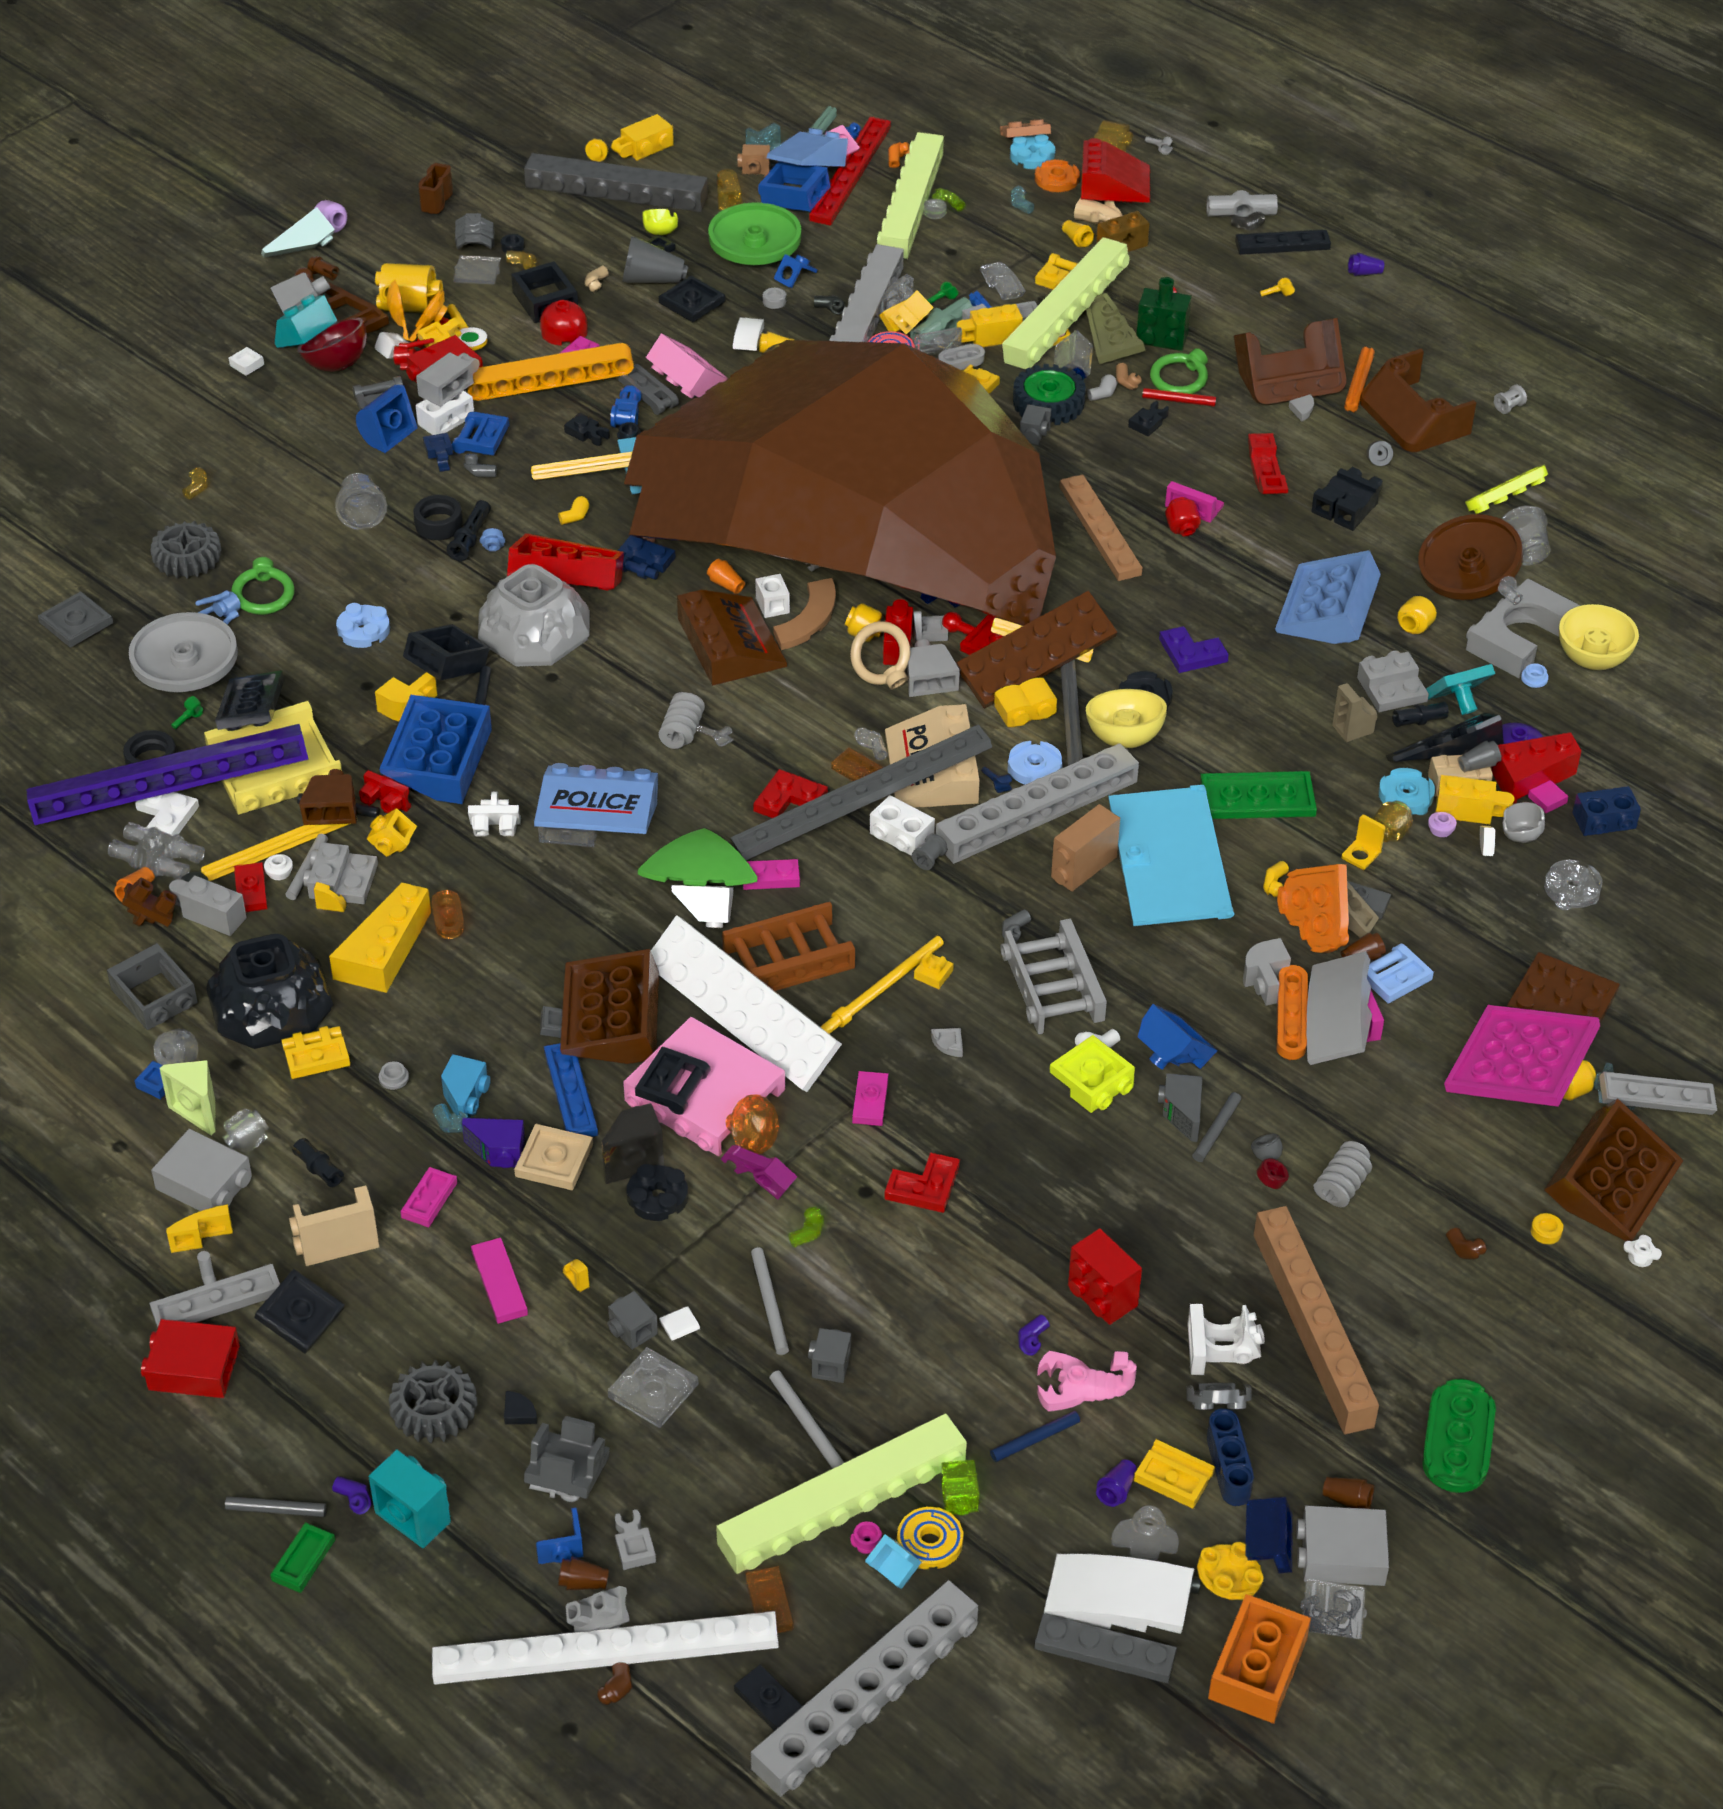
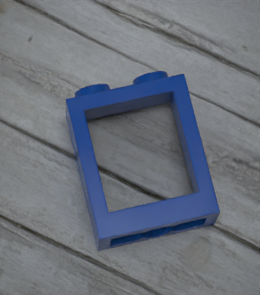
(814, 182)

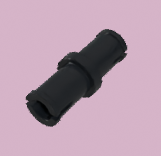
(1420, 714)
(317, 1162)

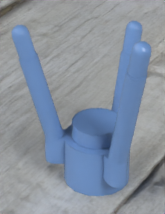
(224, 604)

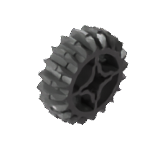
(185, 549)
(433, 1412)

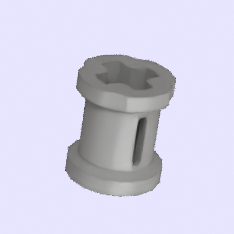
(1510, 399)

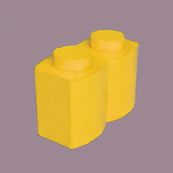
(1025, 702)

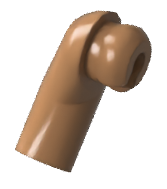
(1128, 381)

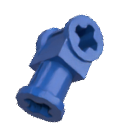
(626, 407)

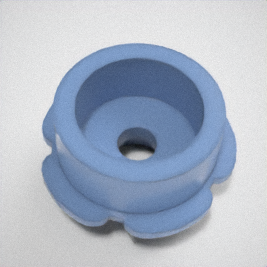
(492, 539)

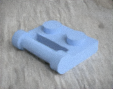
(1400, 978)

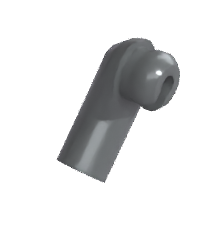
(1015, 922)

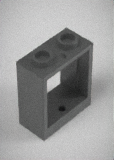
(152, 962)

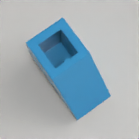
(464, 1083)

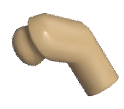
(593, 278)

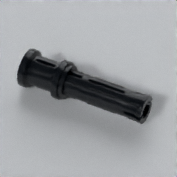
(479, 513)

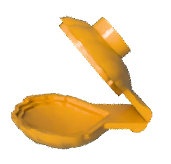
(433, 312)

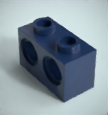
(1606, 811)

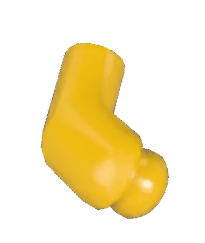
(577, 512)

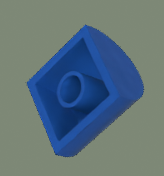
(387, 419)

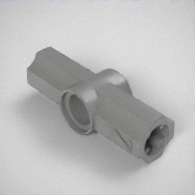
(1241, 204)

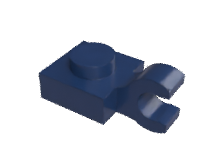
(439, 447)

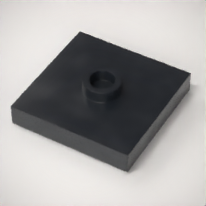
(691, 298)
(299, 1311)

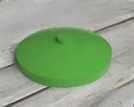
(754, 233)

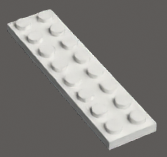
(743, 1003)

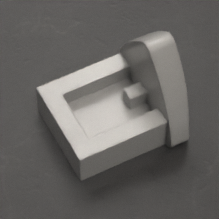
(928, 628)

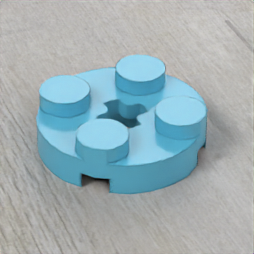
(1032, 150)
(1420, 790)

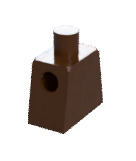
(329, 800)

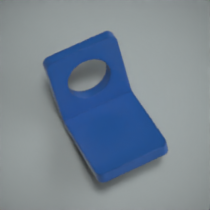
(796, 265)
(565, 1547)

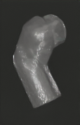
(1508, 589)
(871, 740)

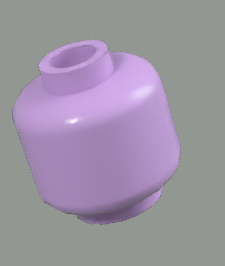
(333, 213)

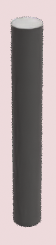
(1216, 1127)
(275, 1506)

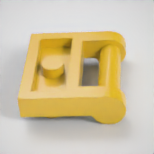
(1050, 275)

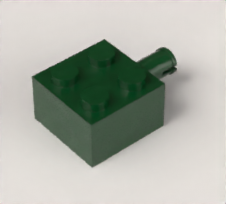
(1164, 316)

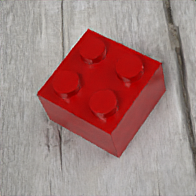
(1104, 1276)

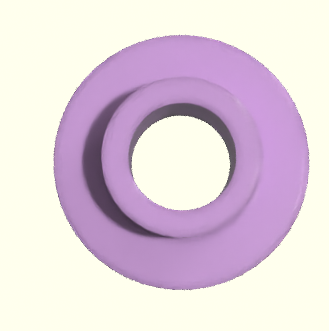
(1442, 824)

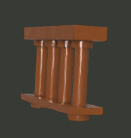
(798, 969)

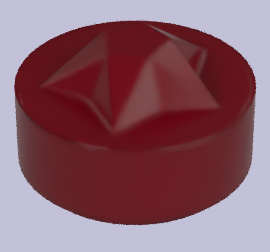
(1272, 1173)

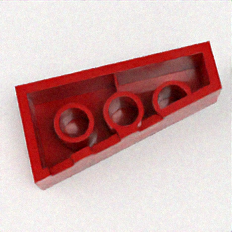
(568, 561)

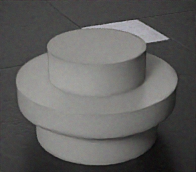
(393, 1075)

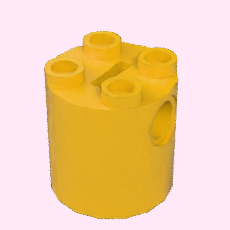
(415, 283)

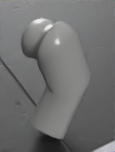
(1105, 390)

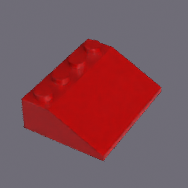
(1113, 174)

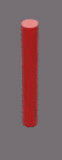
(1179, 397)

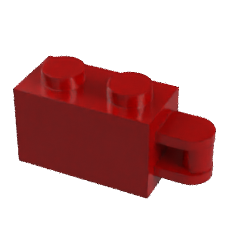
(901, 616)

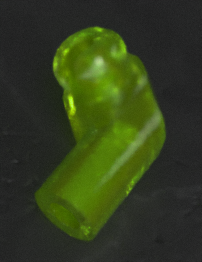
(811, 1228)

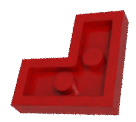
(786, 789)
(926, 1190)

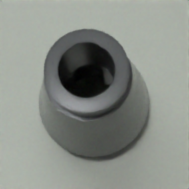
(1480, 757)

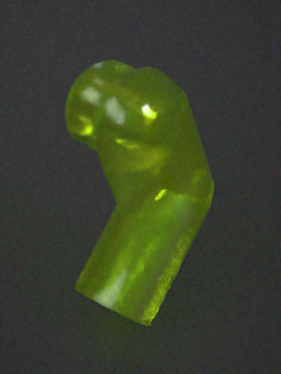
(952, 198)

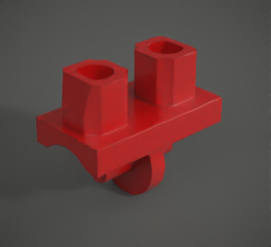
(388, 791)

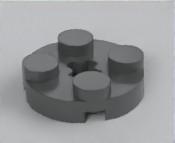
(1218, 1394)

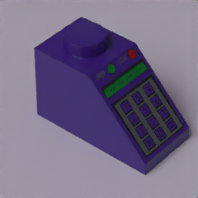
(495, 1140)

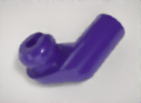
(357, 1494)

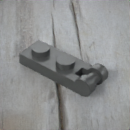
(650, 389)

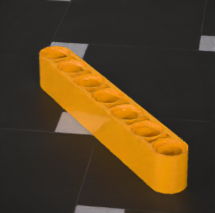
(551, 371)

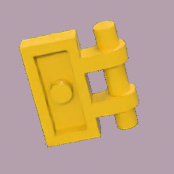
(315, 1052)

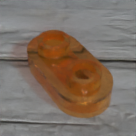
(447, 914)

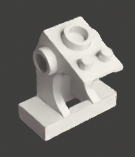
(1203, 1334)

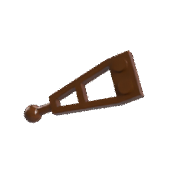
(371, 315)

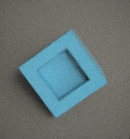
(893, 1561)

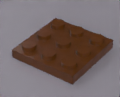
(1563, 988)

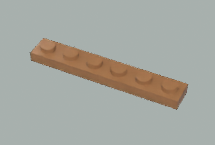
(1100, 527)

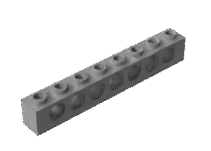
(1037, 802)
(944, 1606)

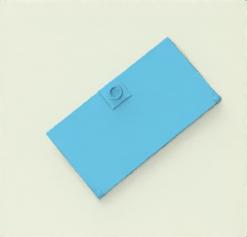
(1170, 856)

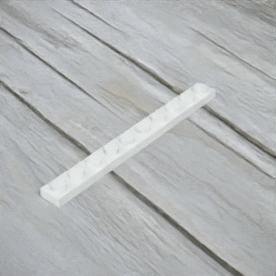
(604, 1647)

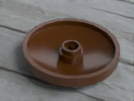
(1470, 556)

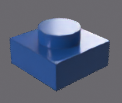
(151, 1080)

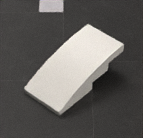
(1119, 1592)

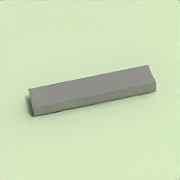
(1658, 1093)

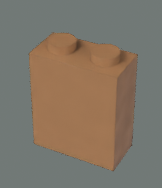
(1085, 847)

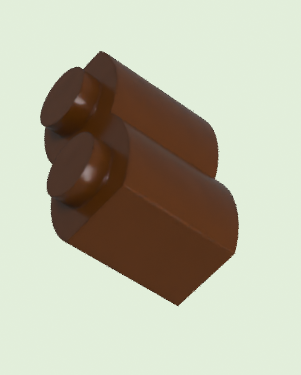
(435, 188)

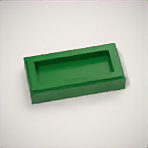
(302, 1557)

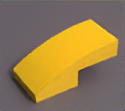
(189, 1231)

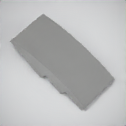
(1338, 1008)

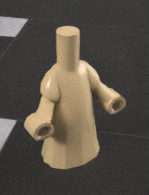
(1095, 212)

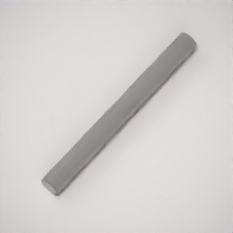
(769, 1301)
(806, 1419)

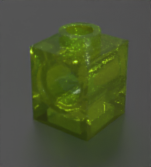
(960, 1487)

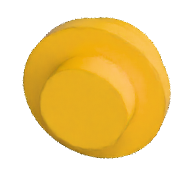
(596, 150)

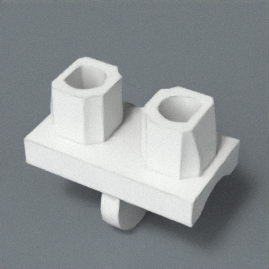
(494, 813)

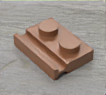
(1017, 129)

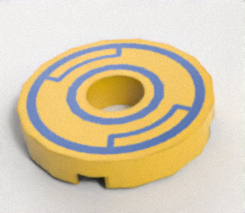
(931, 1521)

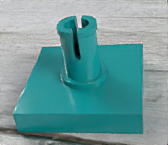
(1460, 685)

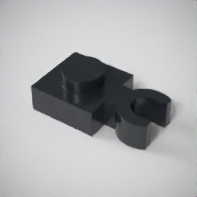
(1148, 421)
(586, 428)

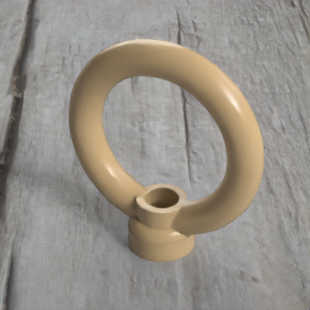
(893, 676)

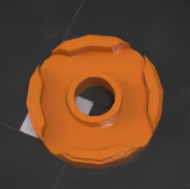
(1047, 177)

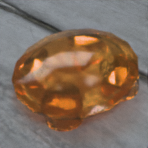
(754, 1123)

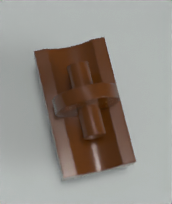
(147, 906)

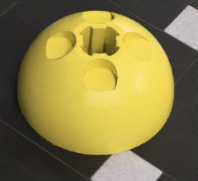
(1597, 636)
(1126, 716)

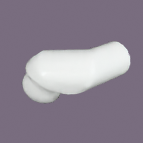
(1109, 1038)

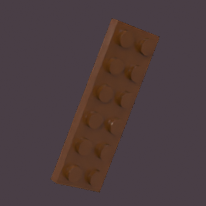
(1037, 647)

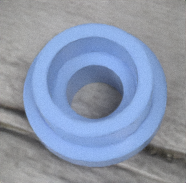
(1534, 675)

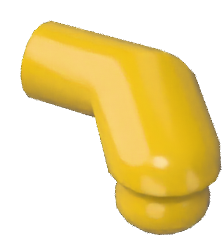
(1272, 875)

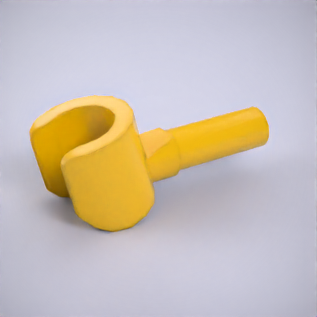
(1284, 285)

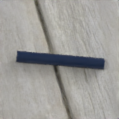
(1035, 1436)

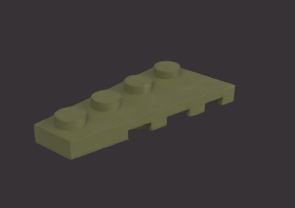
(1111, 331)

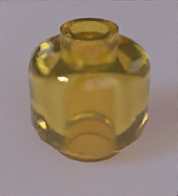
(1396, 819)

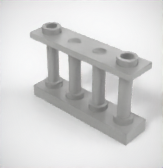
(1074, 960)

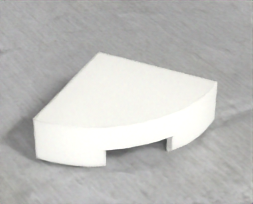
(1487, 840)

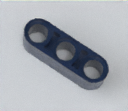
(1230, 1470)

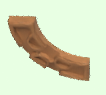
(813, 618)

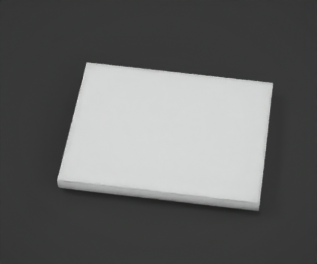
(679, 1323)

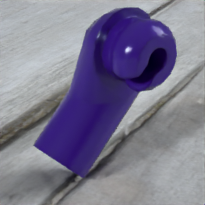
(1029, 1334)

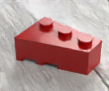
(1535, 762)

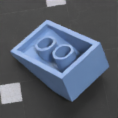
(812, 149)

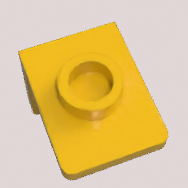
(1368, 839)

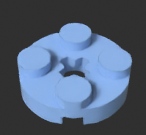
(374, 620)
(1024, 753)

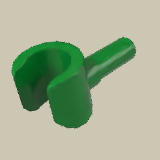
(947, 290)
(193, 708)

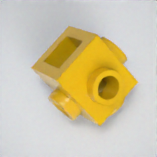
(391, 832)

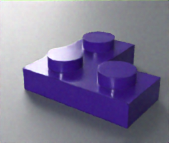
(1190, 655)

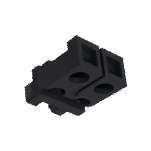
(1347, 495)

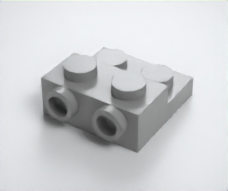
(1392, 681)
(342, 871)

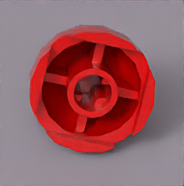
(563, 322)

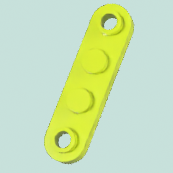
(1499, 493)

